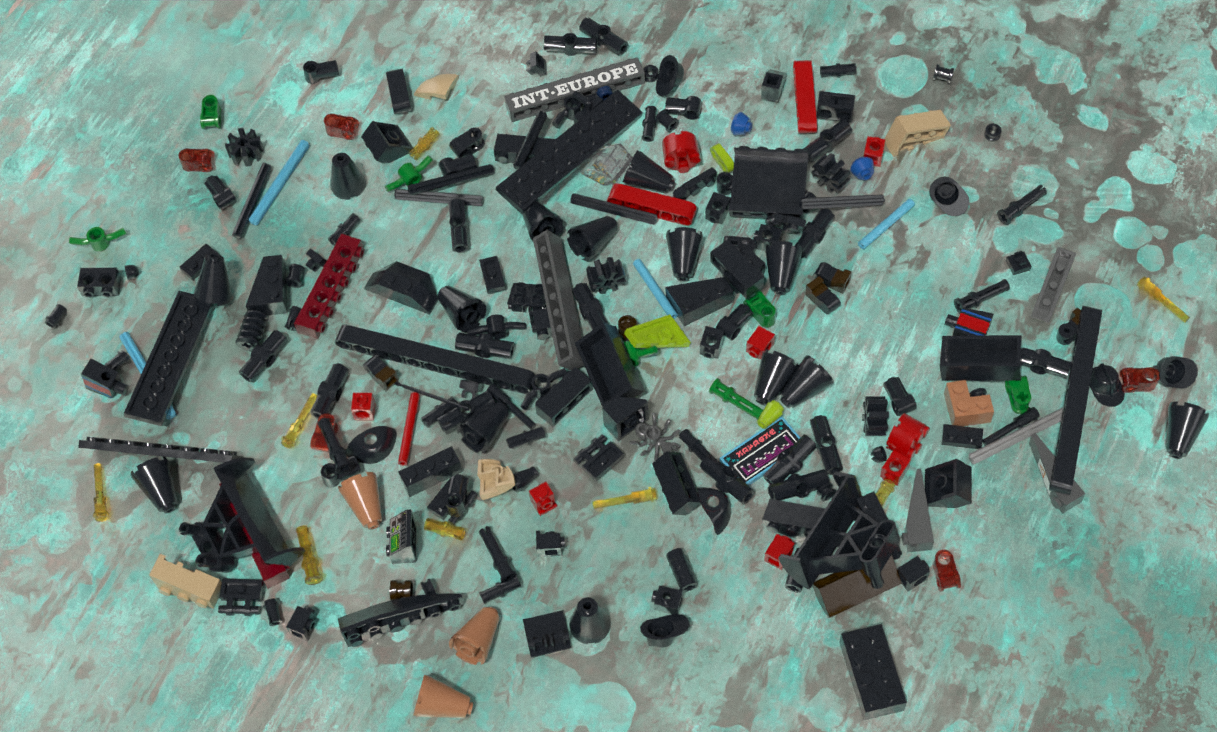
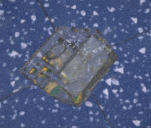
(608, 164)

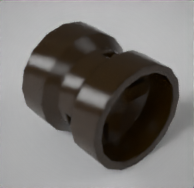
(625, 322)
(400, 589)

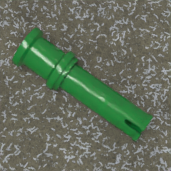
(727, 395)

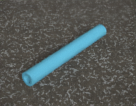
(885, 224)
(654, 288)

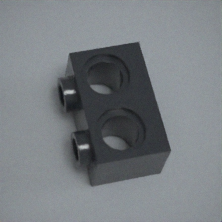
(835, 106)
(99, 282)

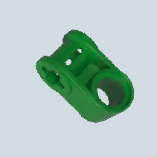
(210, 112)
(761, 306)
(1018, 394)

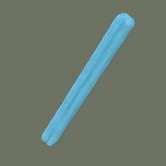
(279, 182)
(139, 362)

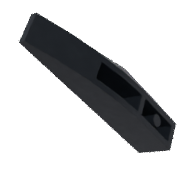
(394, 615)

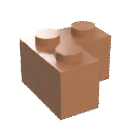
(965, 409)

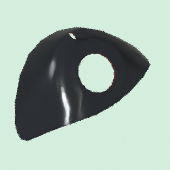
(366, 453)
(721, 513)

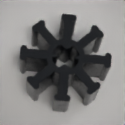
(244, 147)
(831, 172)
(606, 275)
(875, 416)

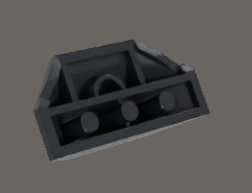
(405, 286)

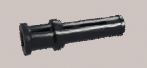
(1016, 208)
(974, 299)
(336, 453)
(501, 562)

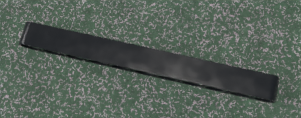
(434, 358)
(1075, 401)

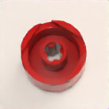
(681, 151)
(907, 436)

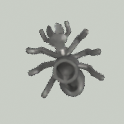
(652, 436)

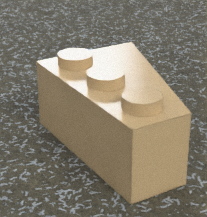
(916, 129)
(185, 583)

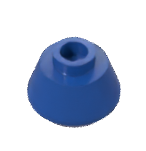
(741, 124)
(862, 168)

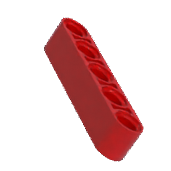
(804, 96)
(664, 206)

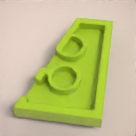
(658, 332)

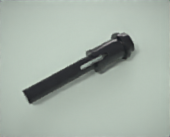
(501, 397)
(1018, 422)

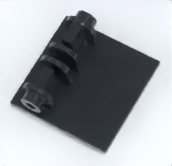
(526, 295)
(546, 634)

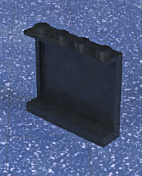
(768, 182)

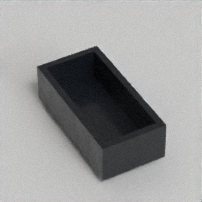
(981, 358)
(609, 364)
(872, 672)

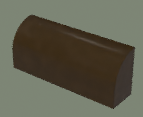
(849, 588)

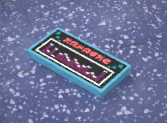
(760, 451)

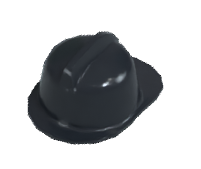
(669, 75)
(949, 196)
(1177, 371)
(1106, 385)
(662, 630)

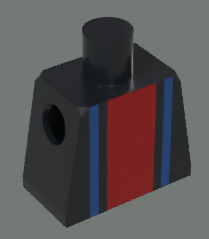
(970, 322)
(103, 379)

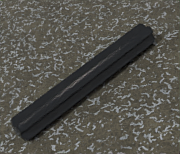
(530, 139)

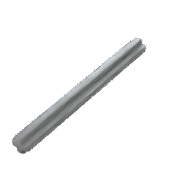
(1016, 436)

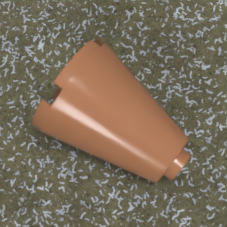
(363, 499)
(476, 636)
(441, 700)

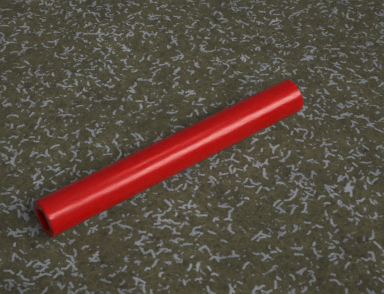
(408, 429)

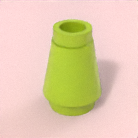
(771, 412)

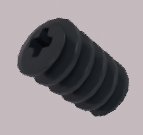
(251, 329)

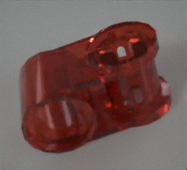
(340, 126)
(196, 159)
(1135, 379)
(317, 441)
(946, 575)

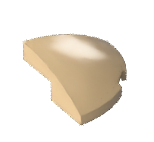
(437, 86)
(494, 478)

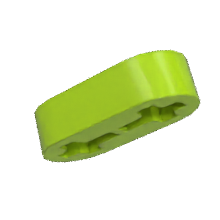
(722, 158)

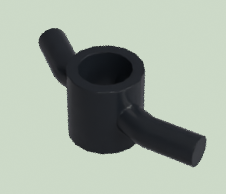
(571, 107)
(496, 327)
(538, 380)

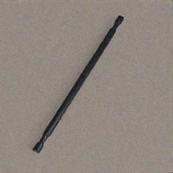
(432, 396)

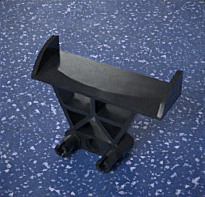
(829, 532)
(219, 552)

